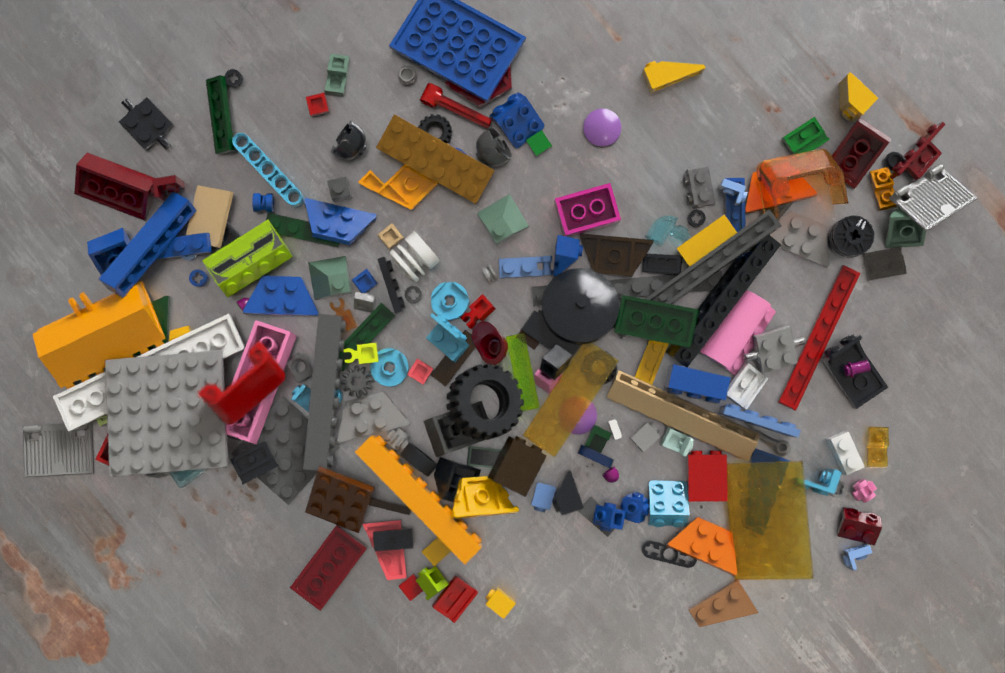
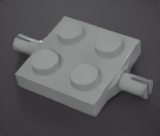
(775, 349)

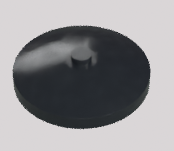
(580, 306)

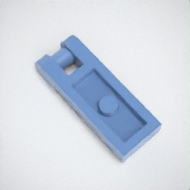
(525, 267)

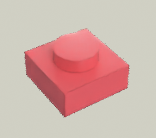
(420, 371)

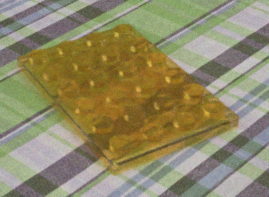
(769, 520)

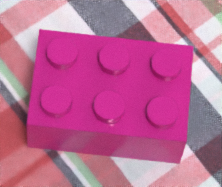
(587, 210)

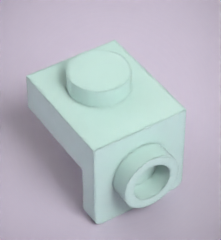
(677, 441)

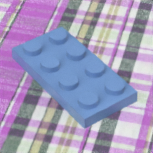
(765, 422)

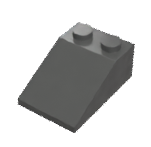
(445, 436)

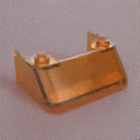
(775, 173)

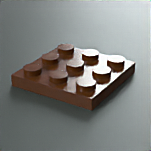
(339, 499)

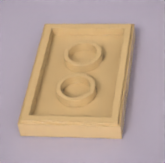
(211, 213)

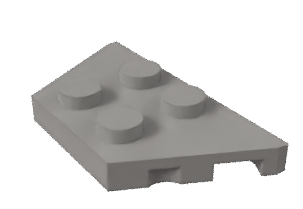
(803, 238)
(369, 416)

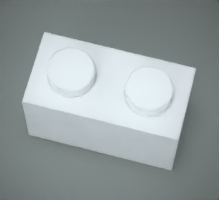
(845, 453)

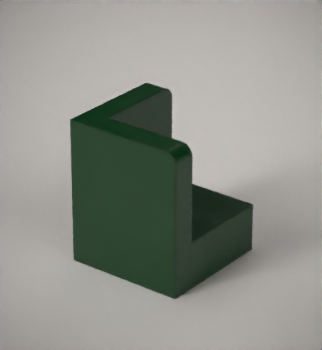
(597, 439)

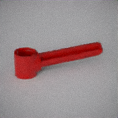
(434, 96)

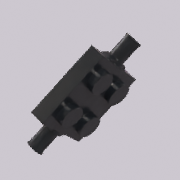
(146, 124)

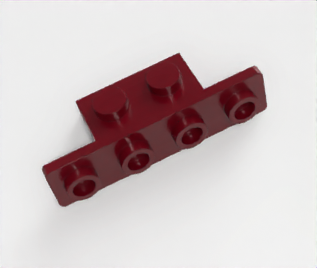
(920, 158)

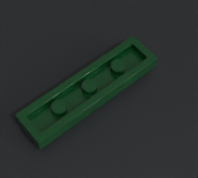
(220, 114)
(296, 229)
(367, 331)

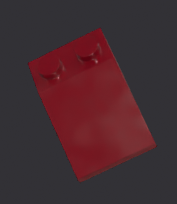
(859, 151)

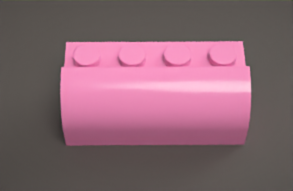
(736, 332)

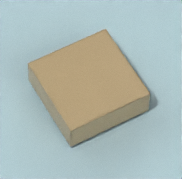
(390, 236)

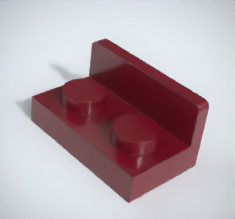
(166, 184)

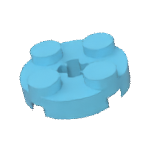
(461, 300)
(385, 377)

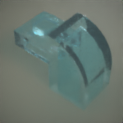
(663, 227)

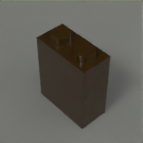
(517, 465)

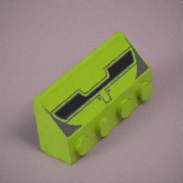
(247, 258)

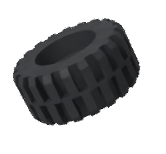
(508, 397)

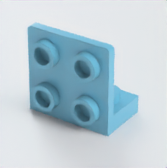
(447, 338)
(829, 481)

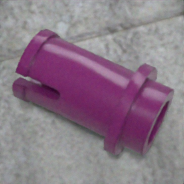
(856, 368)

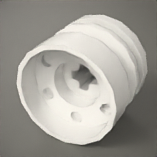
(414, 256)

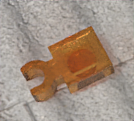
(351, 324)

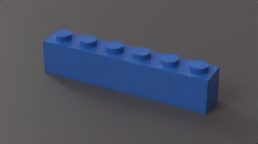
(147, 244)

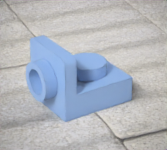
(731, 188)
(859, 552)

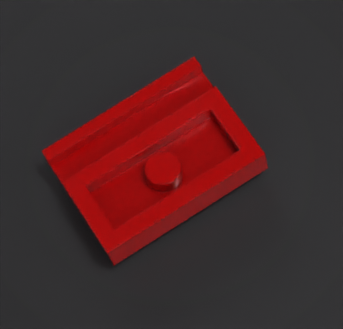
(455, 599)

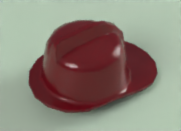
(489, 342)

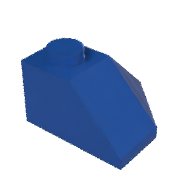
(566, 253)

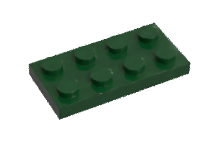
(656, 321)

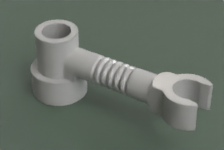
(772, 442)

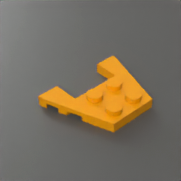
(405, 187)

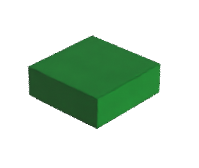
(539, 143)

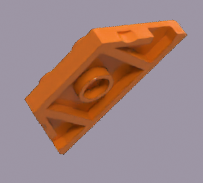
(798, 190)
(707, 544)

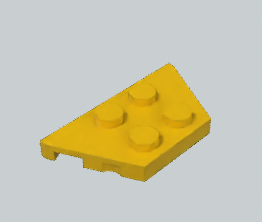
(481, 498)

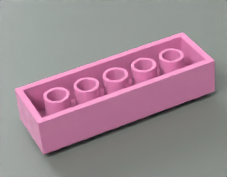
(279, 344)

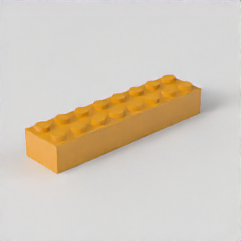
(418, 498)

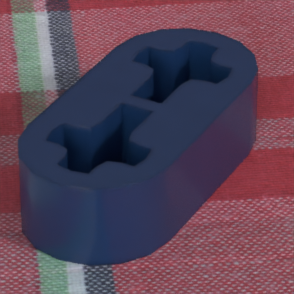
(595, 456)

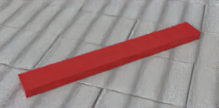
(819, 337)

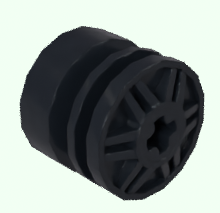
(841, 242)

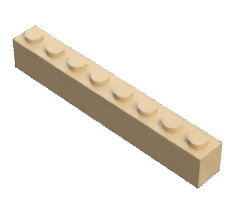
(683, 415)

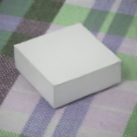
(614, 429)

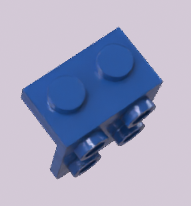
(517, 119)

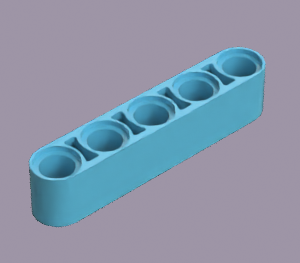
(263, 162)

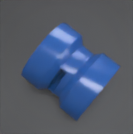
(263, 202)

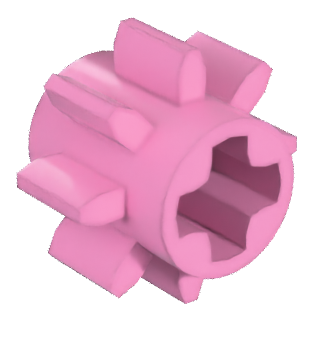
(864, 490)

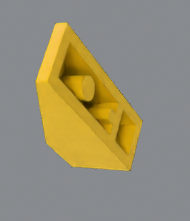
(665, 74)

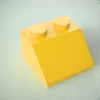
(854, 97)

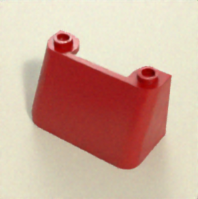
(248, 389)

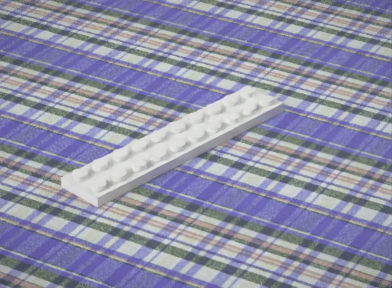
(89, 399)

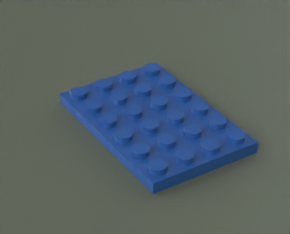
(458, 44)

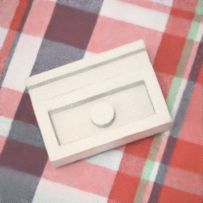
(746, 385)

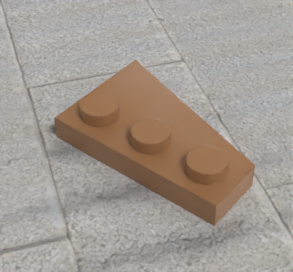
(724, 605)

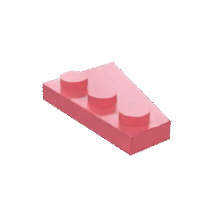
(391, 561)

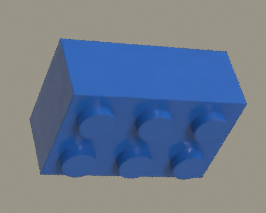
(697, 384)

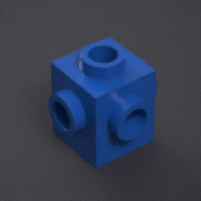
(636, 507)
(605, 516)

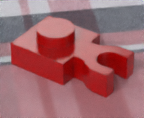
(479, 311)

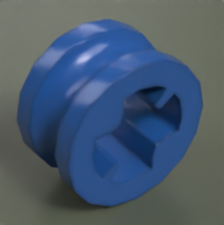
(194, 274)

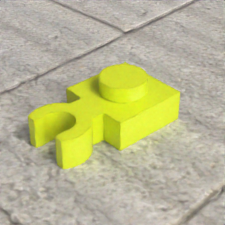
(365, 353)

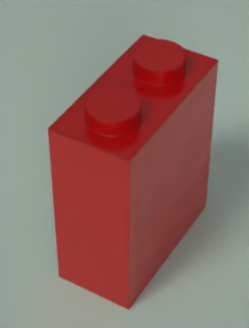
(706, 476)

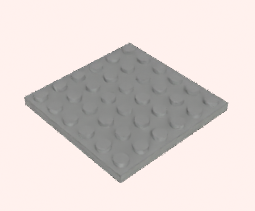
(159, 418)

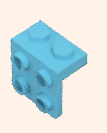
(668, 503)

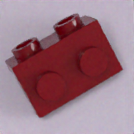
(859, 526)

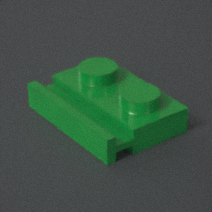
(806, 137)

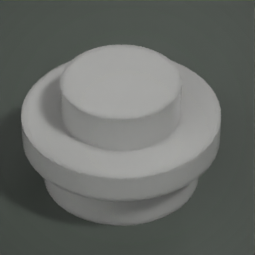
(407, 75)

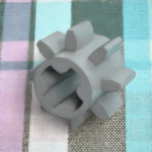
(398, 439)

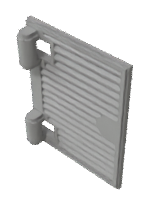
(931, 199)
(57, 451)

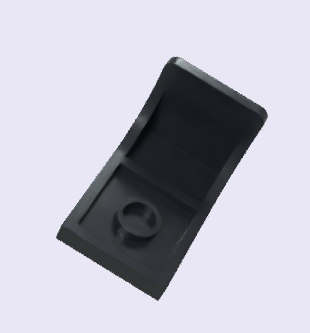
(860, 387)

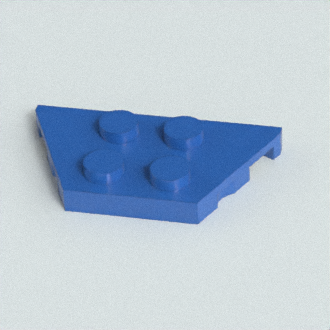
(336, 222)
(281, 297)

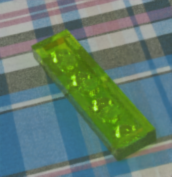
(522, 370)

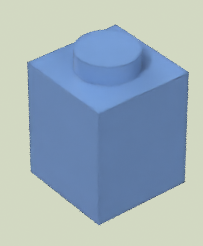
(543, 497)

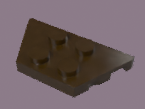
(615, 254)

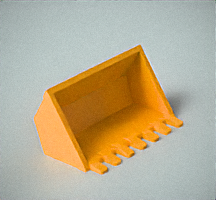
(98, 333)

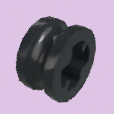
(237, 83)
(692, 214)

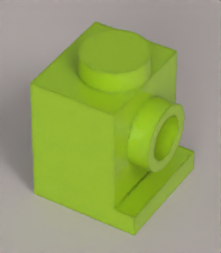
(431, 581)

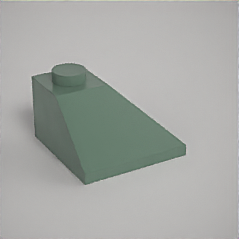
(502, 219)
(903, 231)
(330, 277)

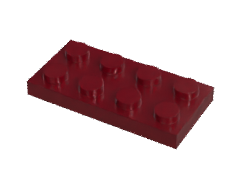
(328, 567)

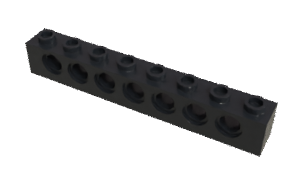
(724, 297)

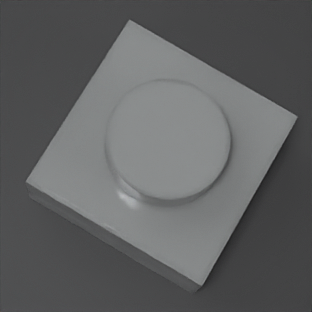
(364, 302)

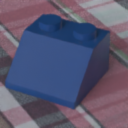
(107, 248)

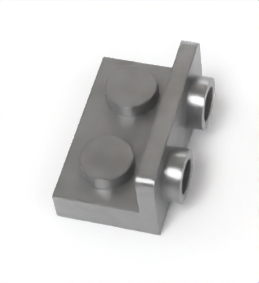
(699, 187)

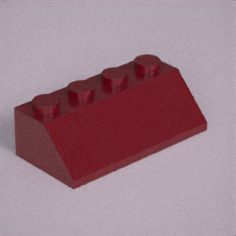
(114, 186)

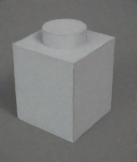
(645, 436)

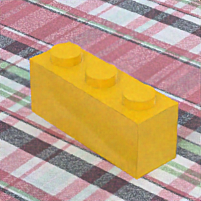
(706, 240)

